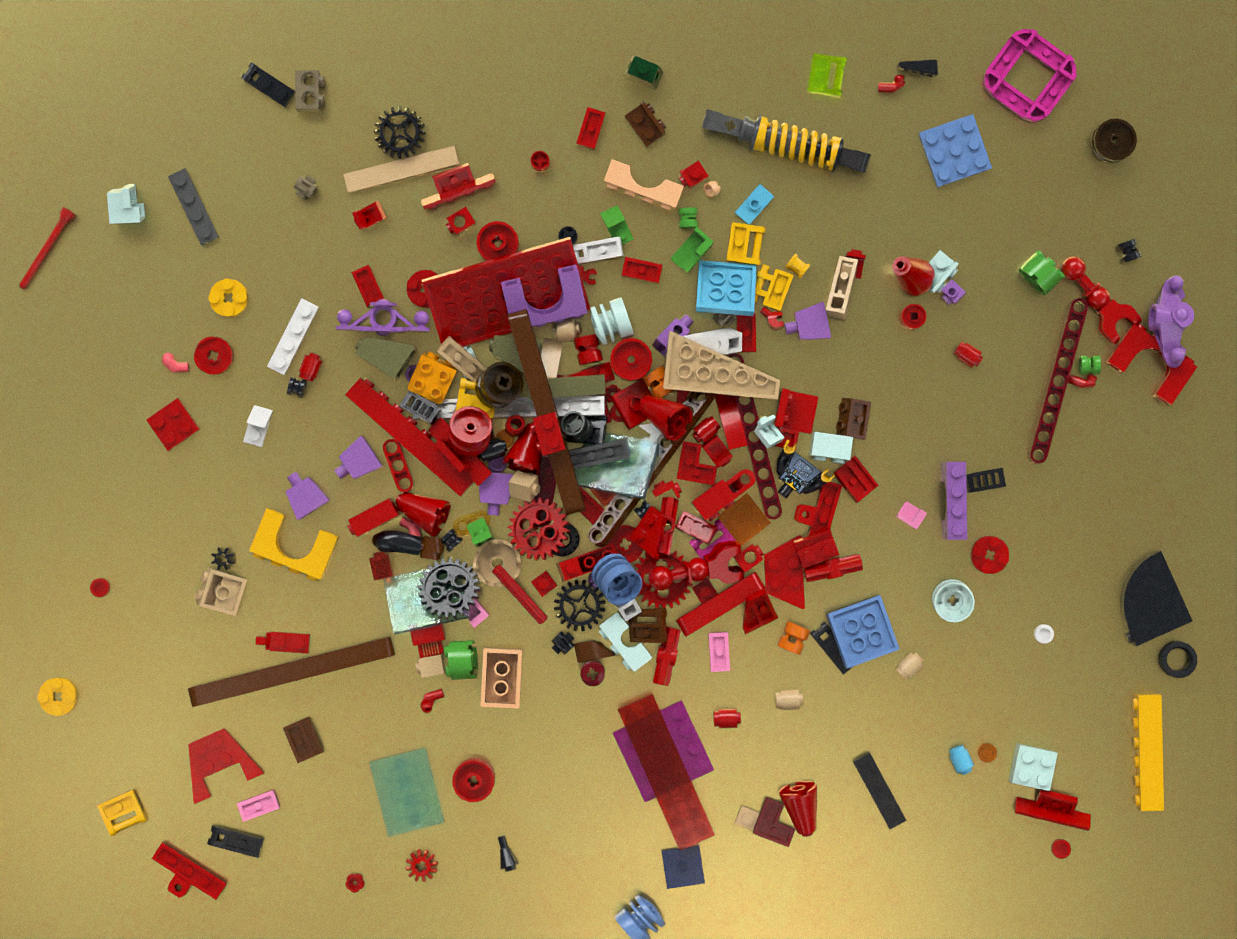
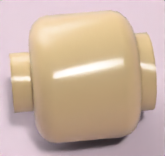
(567, 330)

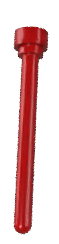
(65, 217)

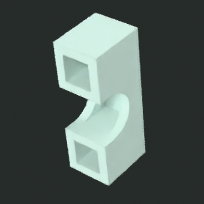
(634, 656)

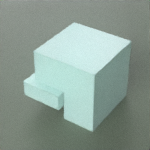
(124, 205)

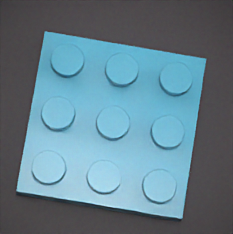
(726, 288)

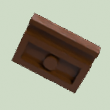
(303, 739)

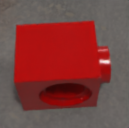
(462, 213)
(745, 566)

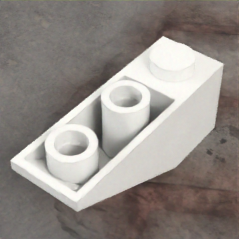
(720, 340)

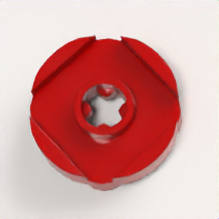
(414, 285)
(224, 357)
(992, 544)
(634, 550)

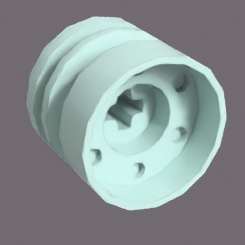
(611, 321)
(962, 606)

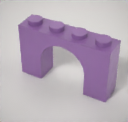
(569, 305)
(955, 522)

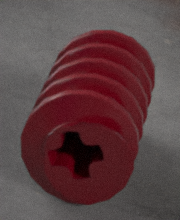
(587, 679)

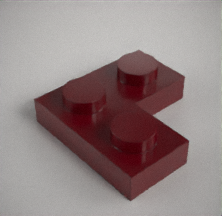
(768, 825)

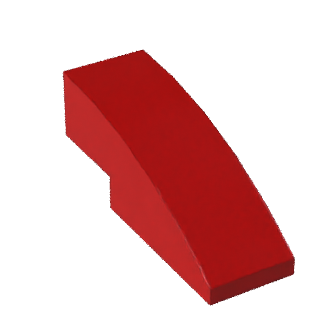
(731, 421)

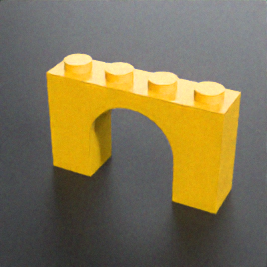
(266, 545)

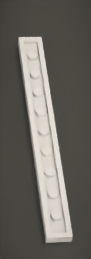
(523, 407)

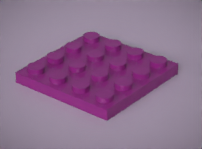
(686, 741)

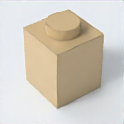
(524, 486)
(430, 666)

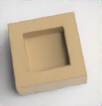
(747, 817)

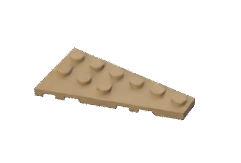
(701, 369)

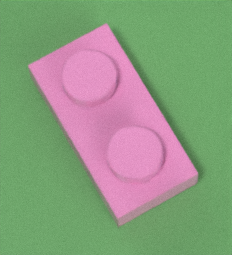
(719, 652)
(258, 805)

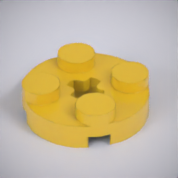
(239, 298)
(68, 696)

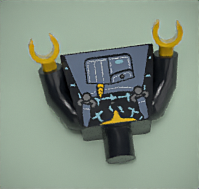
(798, 473)

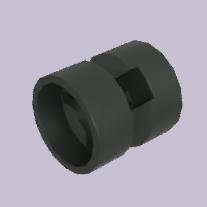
(576, 426)

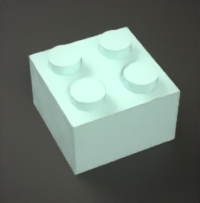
(830, 446)
(1033, 767)

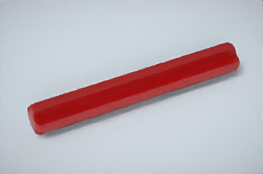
(523, 598)

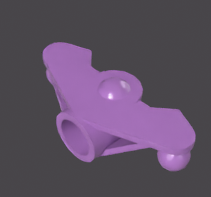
(344, 317)
(1169, 319)

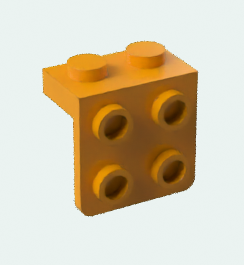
(432, 377)

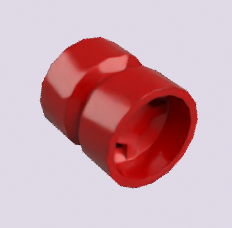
(912, 316)
(588, 349)

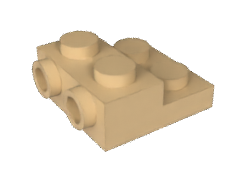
(220, 591)

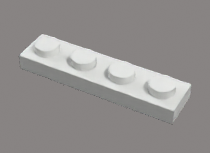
(293, 336)

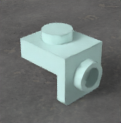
(768, 431)

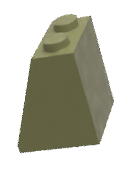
(506, 350)
(386, 355)

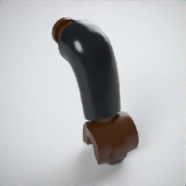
(407, 543)

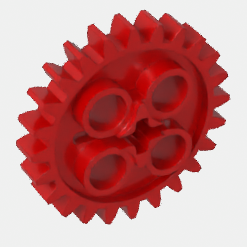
(532, 513)
(675, 591)

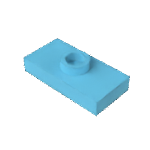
(754, 204)

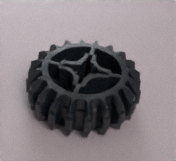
(395, 139)
(594, 613)

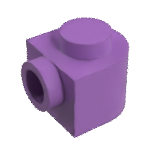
(952, 293)

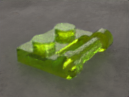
(820, 74)

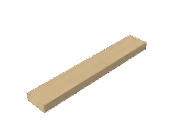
(401, 169)

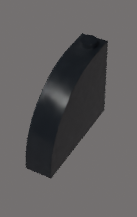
(1151, 601)

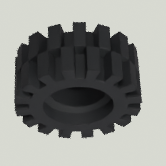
(573, 544)

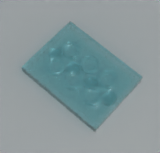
(622, 476)
(405, 605)
(406, 792)

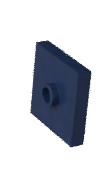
(683, 867)

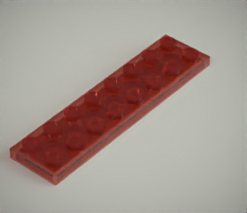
(666, 772)

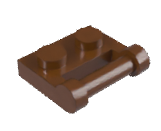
(649, 631)

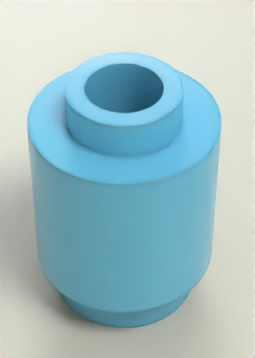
(961, 760)

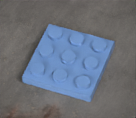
(955, 150)
(862, 631)

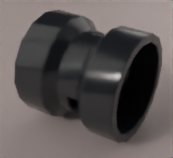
(1129, 250)

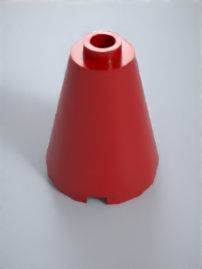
(913, 275)
(667, 416)
(524, 453)
(424, 511)
(801, 806)

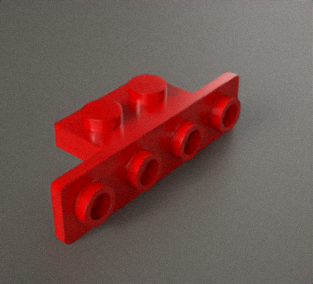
(456, 183)
(470, 465)
(1054, 808)

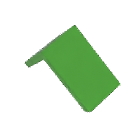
(692, 250)

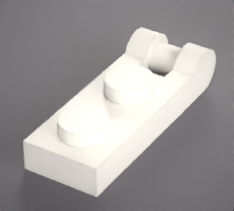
(599, 250)

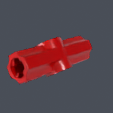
(669, 509)
(833, 568)
(666, 657)

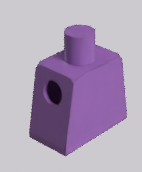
(810, 323)
(680, 326)
(358, 460)
(495, 492)
(305, 496)

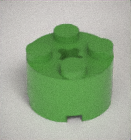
(1041, 272)
(461, 660)

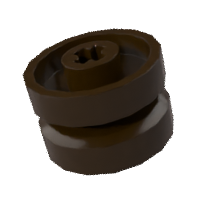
(1116, 130)
(499, 385)

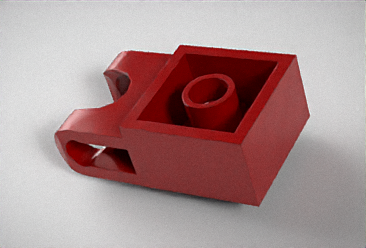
(722, 495)

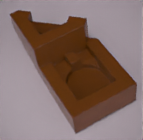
(591, 651)

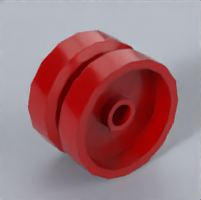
(495, 232)
(641, 354)
(469, 431)
(465, 787)

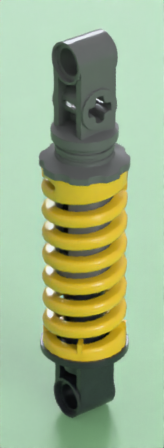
(764, 134)

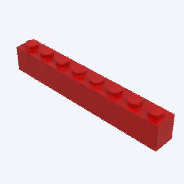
(406, 433)

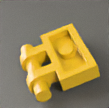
(777, 290)

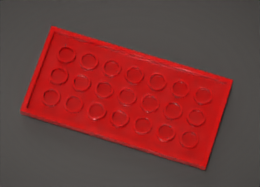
(471, 300)

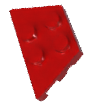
(785, 574)

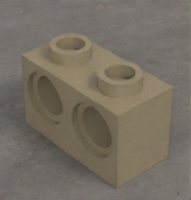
(303, 91)

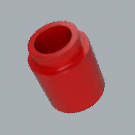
(968, 354)
(310, 366)
(518, 421)
(705, 430)
(727, 718)

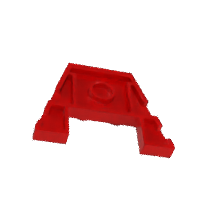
(213, 755)

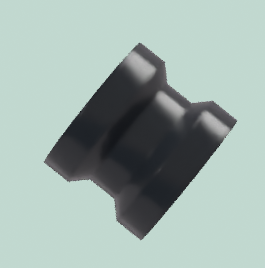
(568, 231)
(296, 387)
(642, 509)
(451, 540)

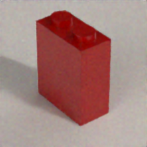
(373, 518)

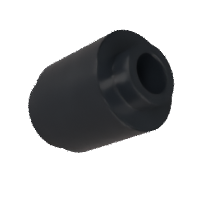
(495, 450)

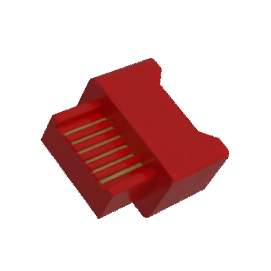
(429, 640)

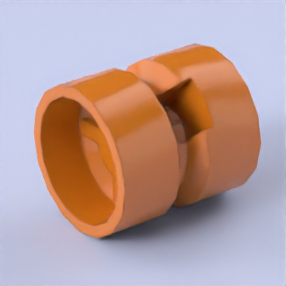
(655, 381)
(795, 631)

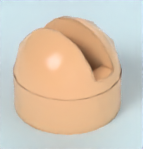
(712, 188)

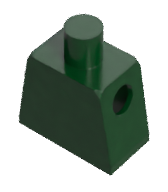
(643, 72)

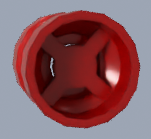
(540, 161)

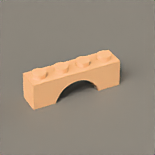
(665, 194)

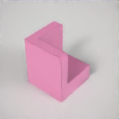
(911, 515)
(477, 613)

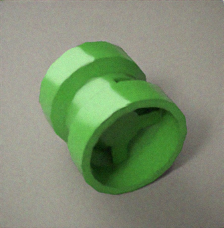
(688, 218)
(1090, 365)

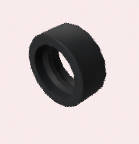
(1192, 659)

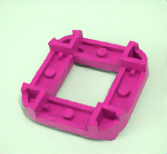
(1045, 52)

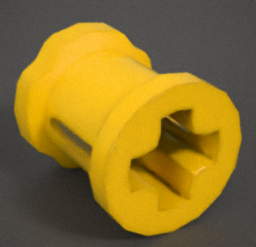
(797, 265)

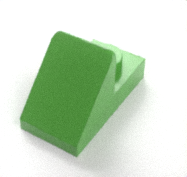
(616, 224)
(479, 532)

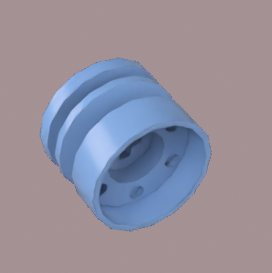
(616, 579)
(640, 919)

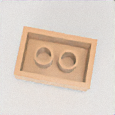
(501, 677)

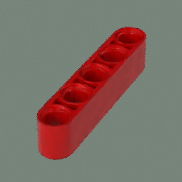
(719, 604)

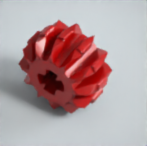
(417, 860)

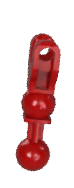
(1099, 299)
(697, 569)

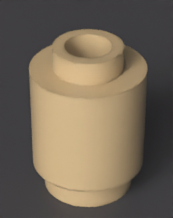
(910, 665)
(789, 699)

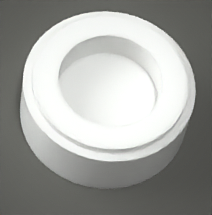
(1043, 634)

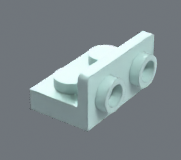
(943, 268)

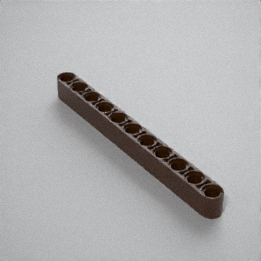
(544, 404)
(665, 454)
(291, 671)

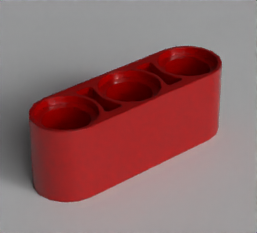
(405, 472)

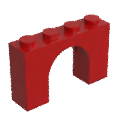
(1136, 340)

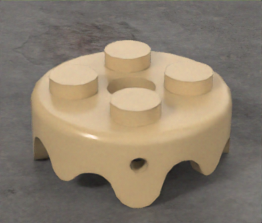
(487, 552)

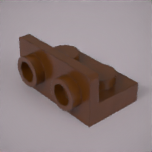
(645, 124)
(853, 418)

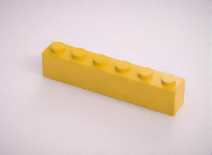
(1148, 752)

